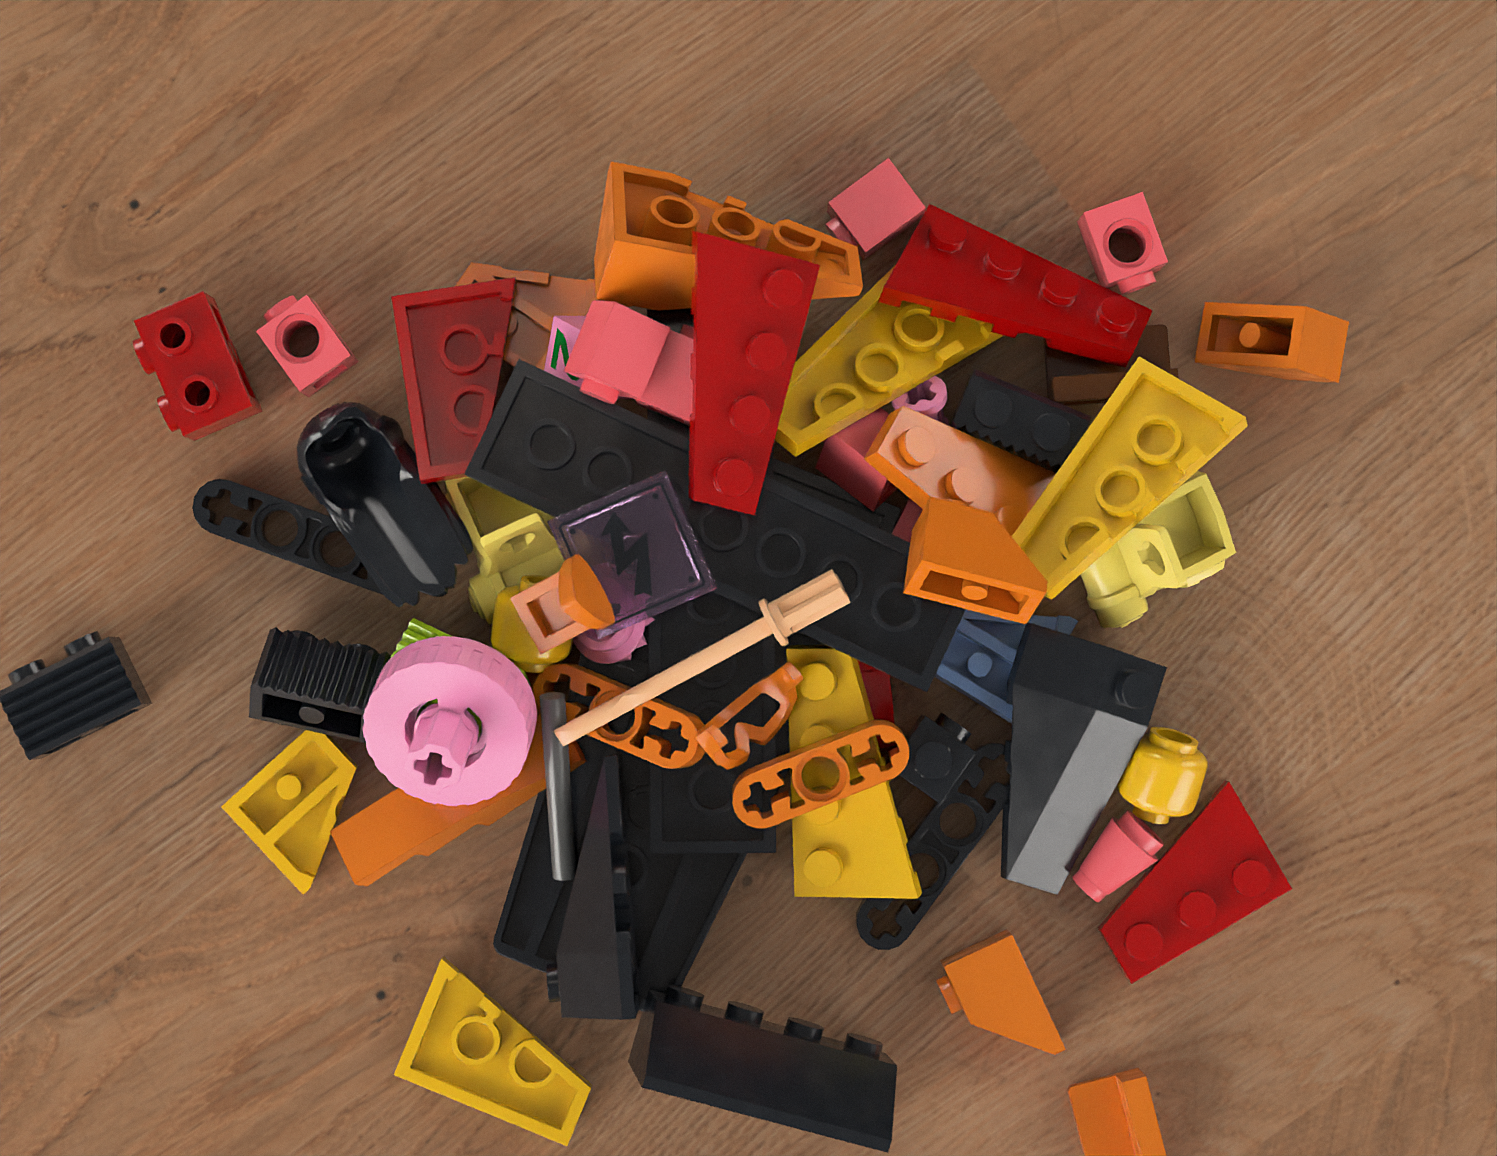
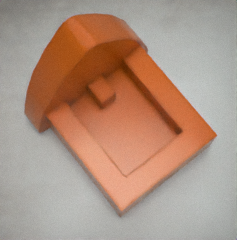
(564, 605)

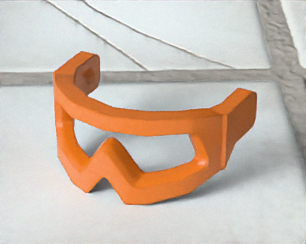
(777, 685)

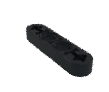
(303, 550)
(947, 851)

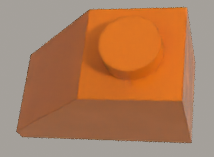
(1272, 341)
(971, 563)
(999, 993)

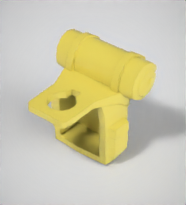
(506, 539)
(1169, 548)

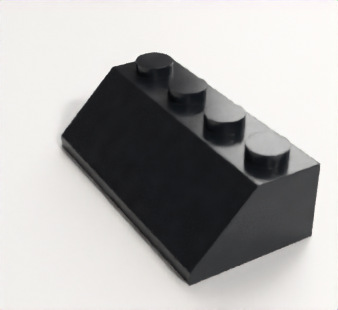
(765, 1067)

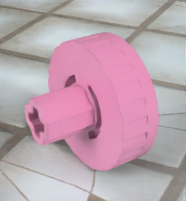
(440, 749)

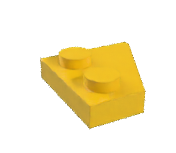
(295, 804)

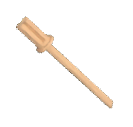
(781, 618)

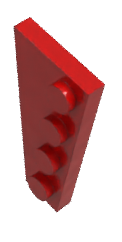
(991, 280)
(745, 346)

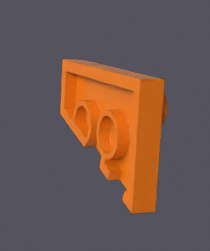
(945, 463)

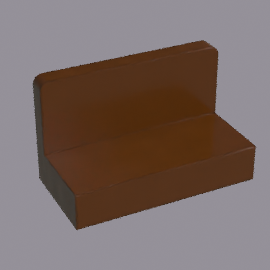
(1087, 381)

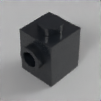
(936, 755)

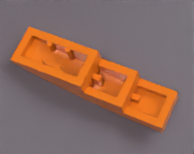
(407, 826)

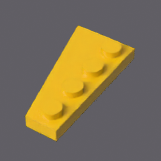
(868, 362)
(1122, 468)
(858, 841)

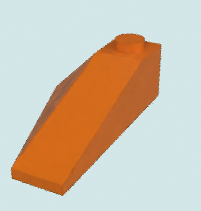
(648, 232)

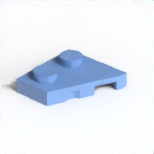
(983, 656)

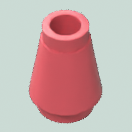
(1117, 856)

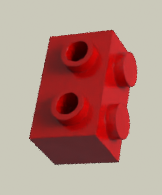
(199, 364)

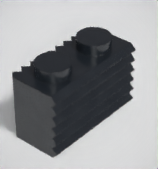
(1019, 420)
(315, 683)
(72, 696)

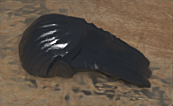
(374, 494)

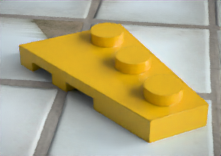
(490, 1060)

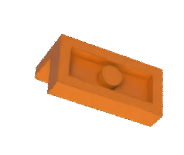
(1116, 1116)

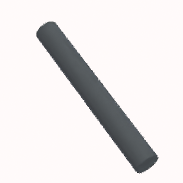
(558, 788)

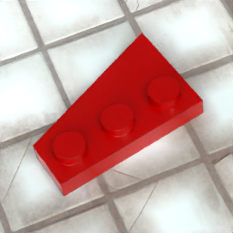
(452, 369)
(1196, 889)

